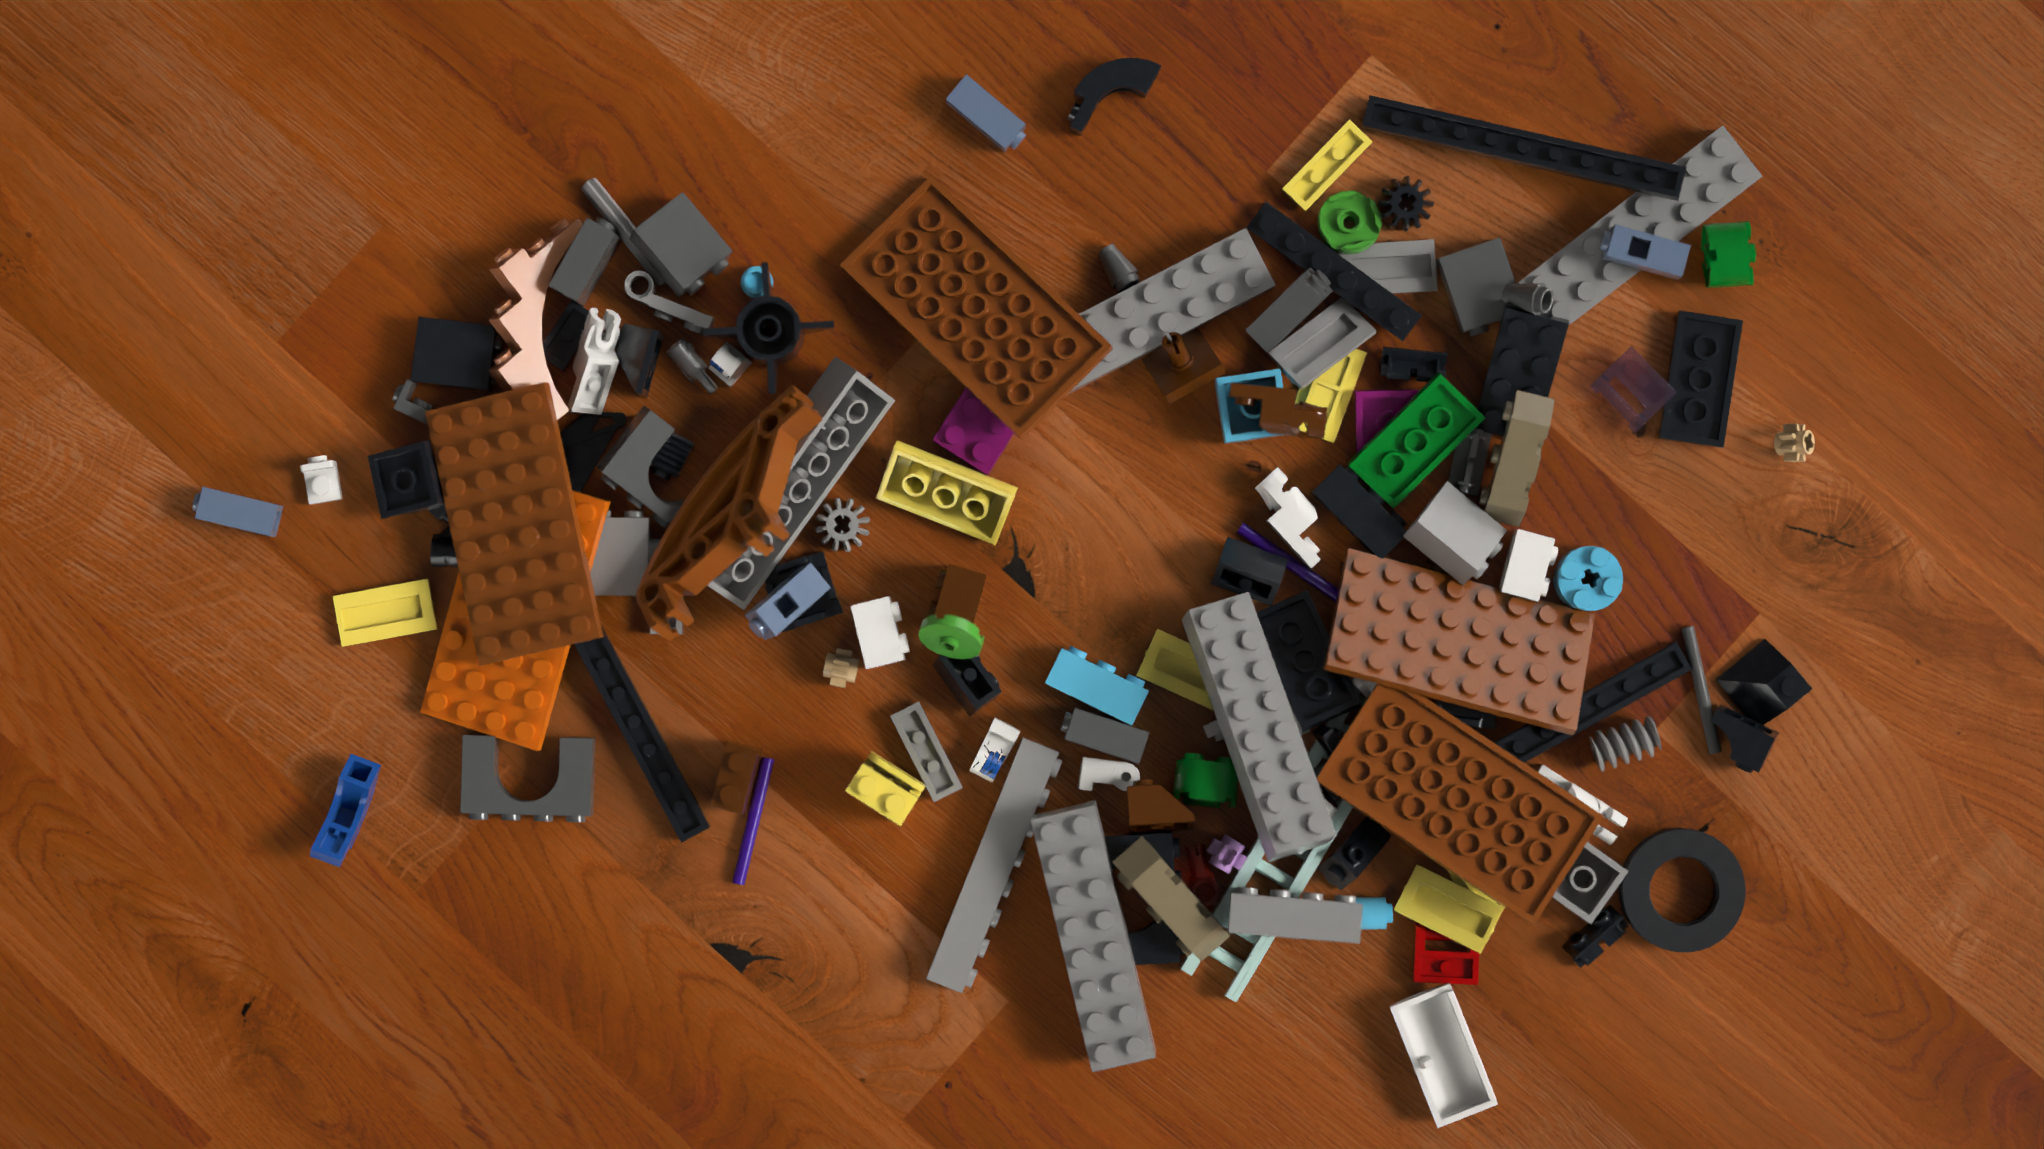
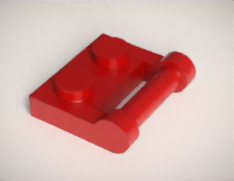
(1442, 965)

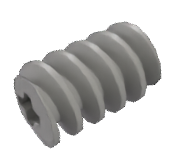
(1625, 742)

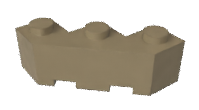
(1517, 457)
(1170, 899)

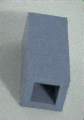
(986, 114)
(1644, 251)
(237, 511)
(787, 602)

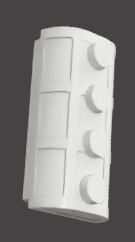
(1443, 1054)

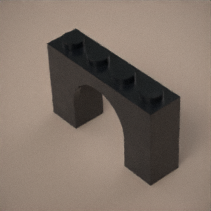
(1156, 941)

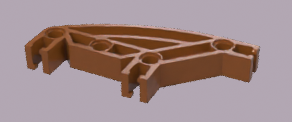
(726, 511)

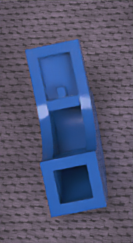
(347, 810)

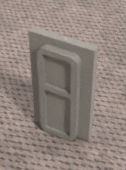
(1399, 265)
(1321, 343)

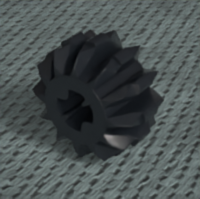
(1416, 208)

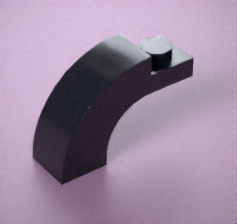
(1115, 76)

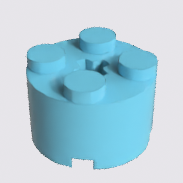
(1604, 587)

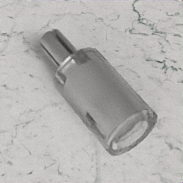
(691, 364)

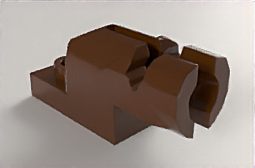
(1279, 411)

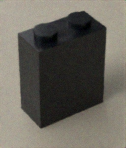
(455, 354)

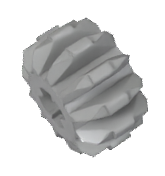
(831, 524)

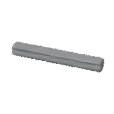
(614, 215)

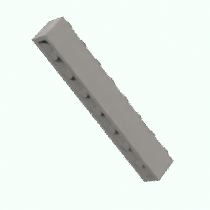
(992, 866)

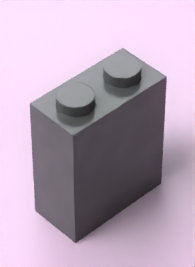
(681, 245)
(586, 260)
(1476, 284)
(1290, 309)
(1104, 734)

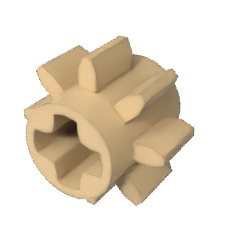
(1794, 442)
(840, 667)

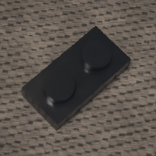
(564, 337)

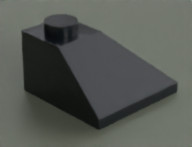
(638, 355)
(1763, 683)

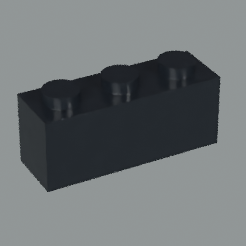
(1360, 511)

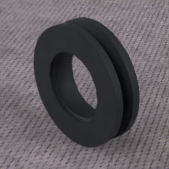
(1727, 892)

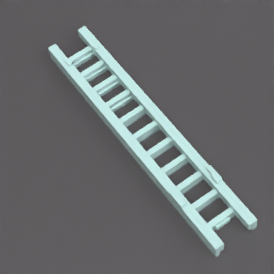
(1296, 885)

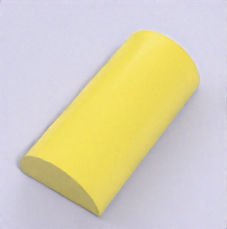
(946, 492)

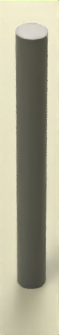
(1701, 689)

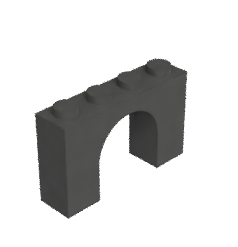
(629, 464)
(485, 794)

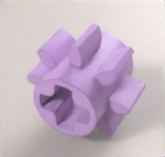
(1226, 854)

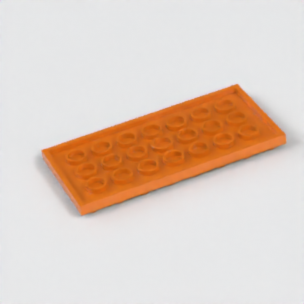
(511, 695)

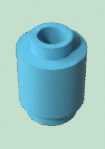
(1375, 912)

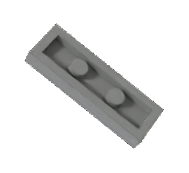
(926, 751)

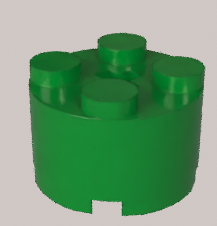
(1727, 254)
(1205, 781)

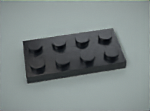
(1521, 360)
(1703, 377)
(1299, 653)

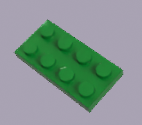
(1416, 440)

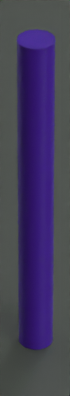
(1292, 564)
(753, 820)

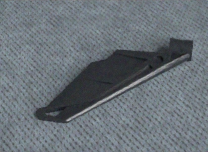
(581, 453)

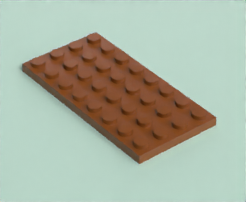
(976, 307)
(514, 523)
(1459, 642)
(1459, 799)

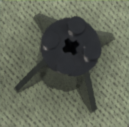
(756, 319)

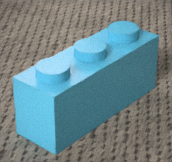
(1097, 685)

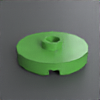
(1351, 207)
(951, 636)

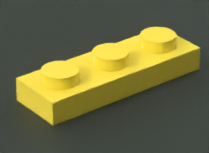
(1327, 165)

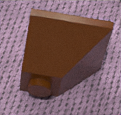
(1155, 809)

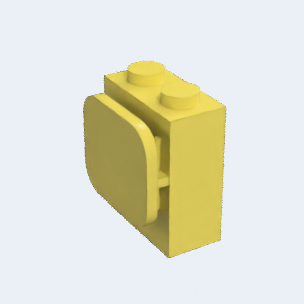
(885, 788)

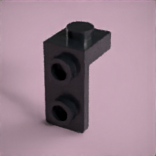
(1354, 854)

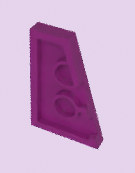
(1375, 409)

